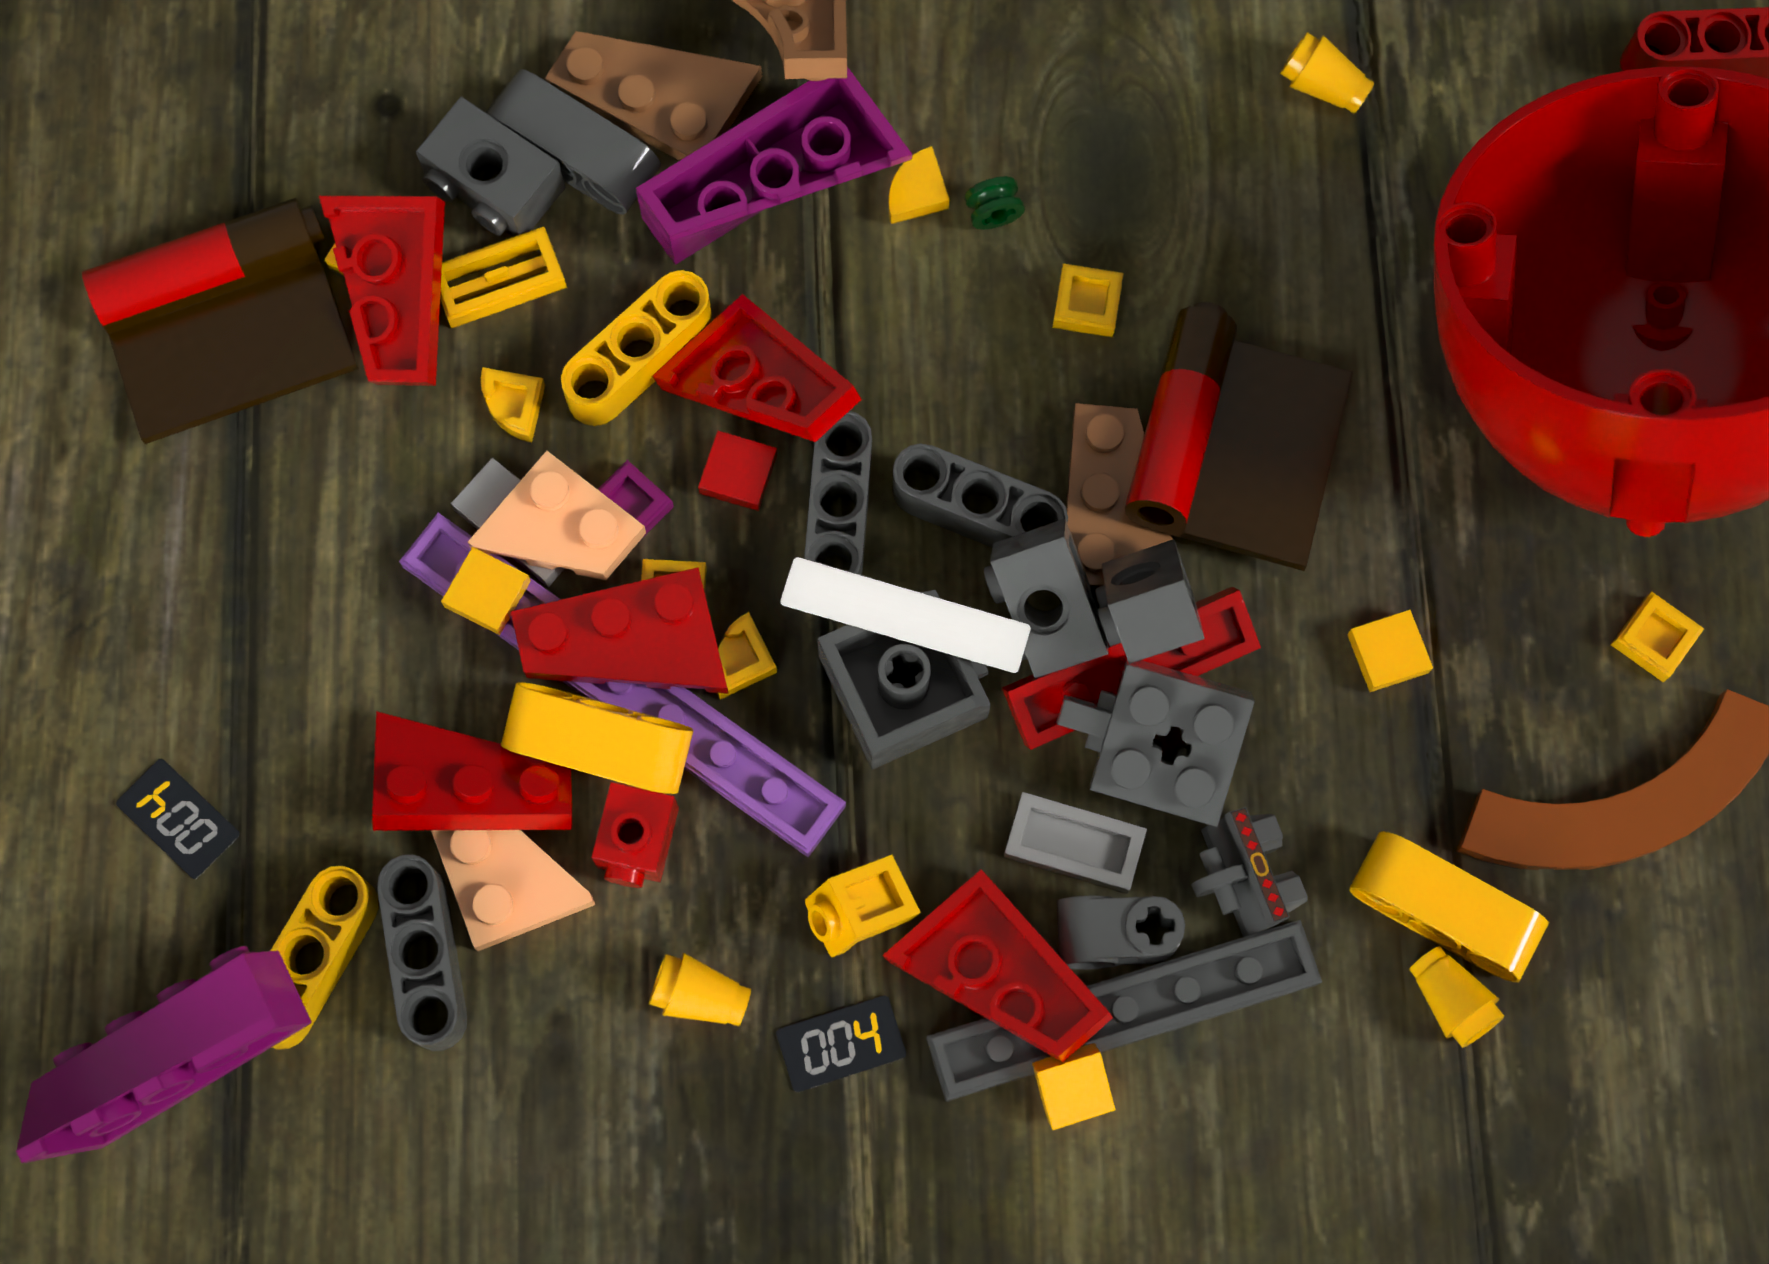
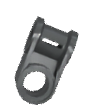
(1103, 931)

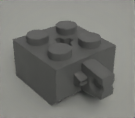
(1148, 703)
(896, 718)

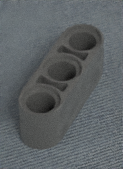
(589, 148)
(840, 477)
(961, 478)
(405, 925)

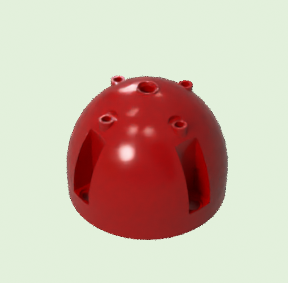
(1617, 292)

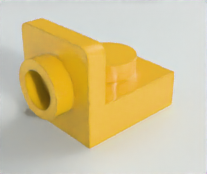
(860, 905)

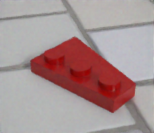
(393, 278)
(759, 373)
(629, 633)
(462, 782)
(1001, 968)

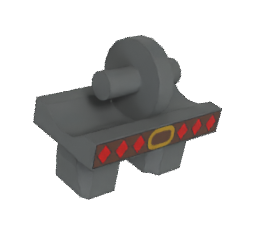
(1242, 874)

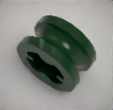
(994, 202)

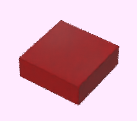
(737, 470)

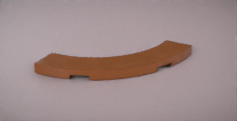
(1634, 821)

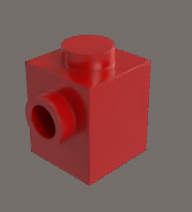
(634, 835)

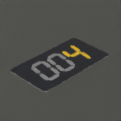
(177, 818)
(841, 1043)

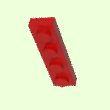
(1038, 700)

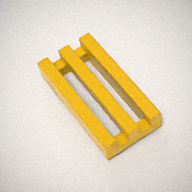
(507, 296)

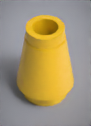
(1326, 73)
(698, 992)
(1456, 997)

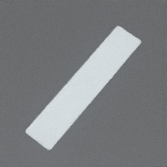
(905, 615)

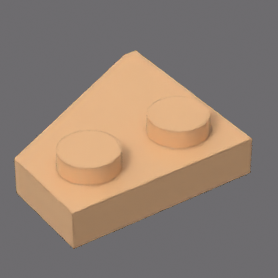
(560, 522)
(506, 883)

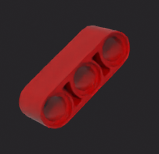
(1684, 39)

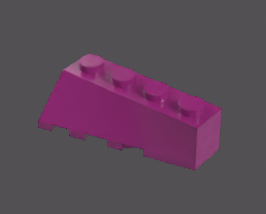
(785, 151)
(161, 1055)

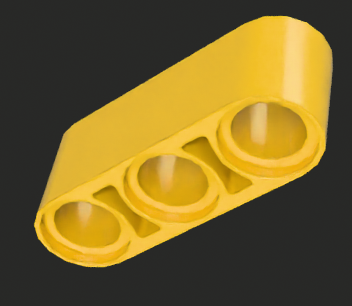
(643, 320)
(597, 738)
(1449, 906)
(337, 934)

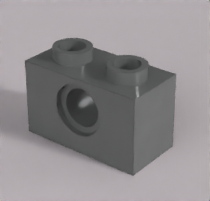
(473, 141)
(1048, 561)
(1148, 602)

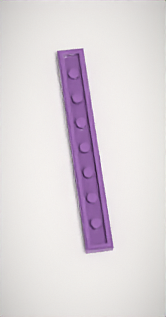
(719, 750)

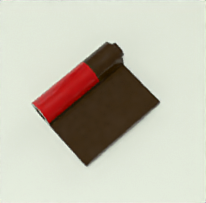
(221, 319)
(1237, 442)

